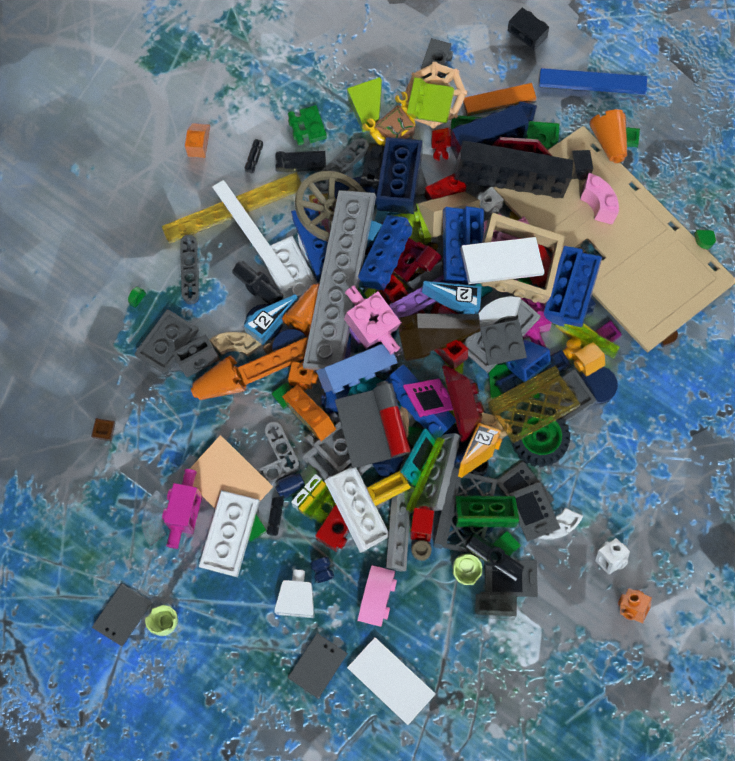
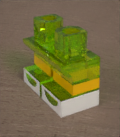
(313, 499)

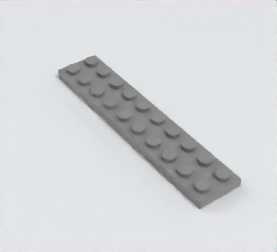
(340, 272)

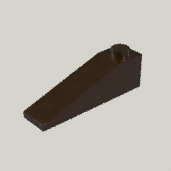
(428, 332)

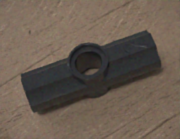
(257, 283)
(504, 564)

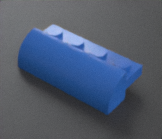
(459, 229)
(572, 287)

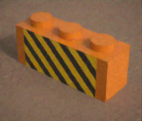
(309, 413)

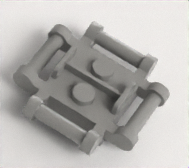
(332, 450)

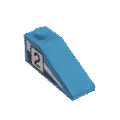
(457, 297)
(267, 320)

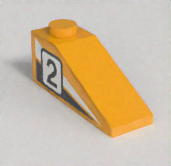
(480, 448)

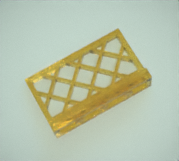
(522, 393)

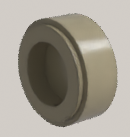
(421, 550)

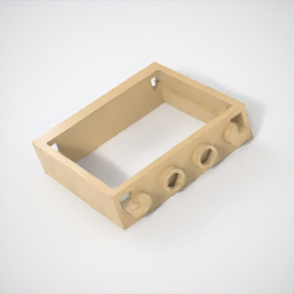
(523, 230)

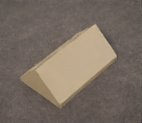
(433, 210)

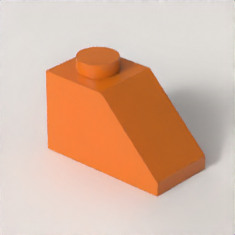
(197, 140)

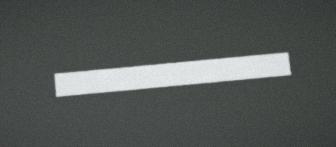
(254, 235)

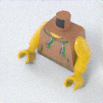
(394, 124)

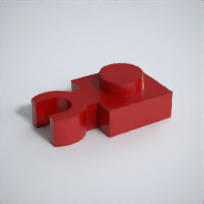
(440, 141)

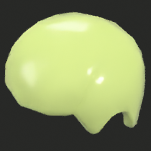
(467, 569)
(162, 620)

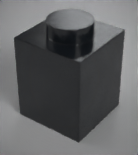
(581, 164)

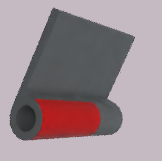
(372, 426)

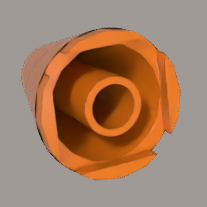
(611, 134)
(302, 311)
(219, 381)

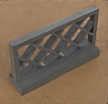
(448, 510)

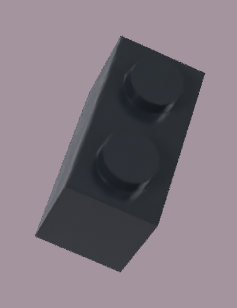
(528, 28)

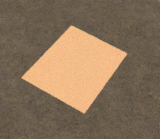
(227, 471)

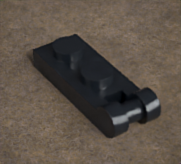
(300, 161)
(372, 166)

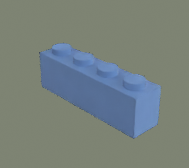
(356, 367)

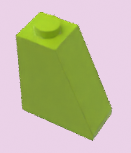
(366, 101)

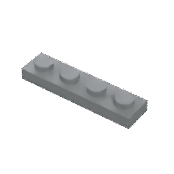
(398, 532)

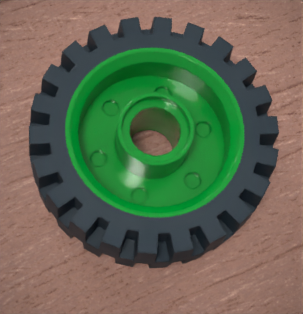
(546, 451)

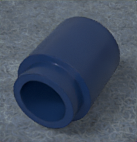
(290, 485)

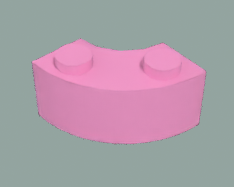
(600, 198)
(376, 596)

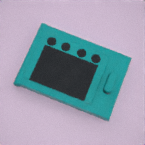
(418, 457)

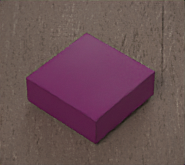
(609, 332)

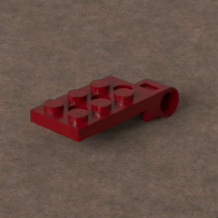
(424, 257)

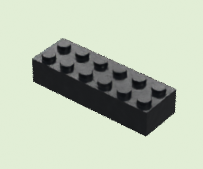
(513, 169)

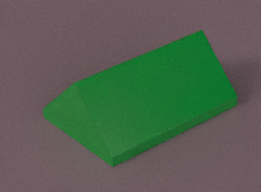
(486, 511)

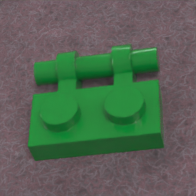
(312, 122)

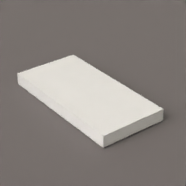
(502, 260)
(295, 264)
(357, 508)
(229, 533)
(391, 681)

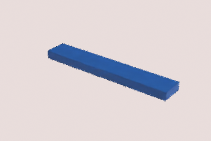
(593, 81)

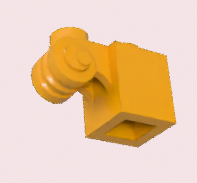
(585, 359)

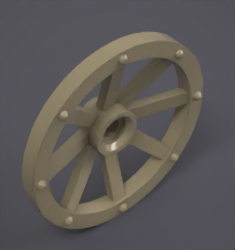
(326, 204)

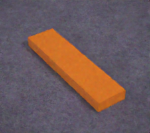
(499, 99)
(274, 361)

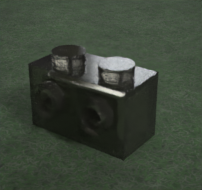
(495, 606)

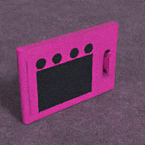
(429, 397)

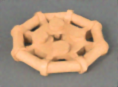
(452, 74)

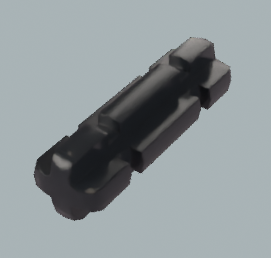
(253, 156)
(275, 516)

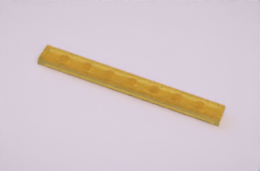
(219, 213)

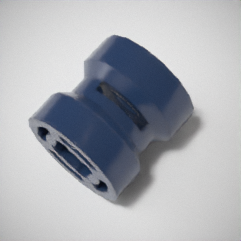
(322, 570)

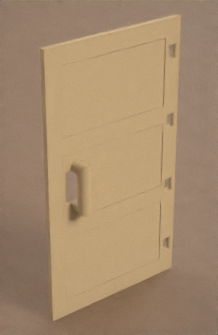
(650, 272)

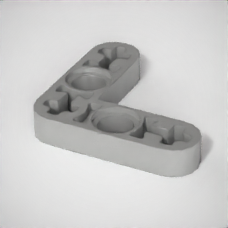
(280, 464)

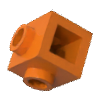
(302, 377)
(635, 605)

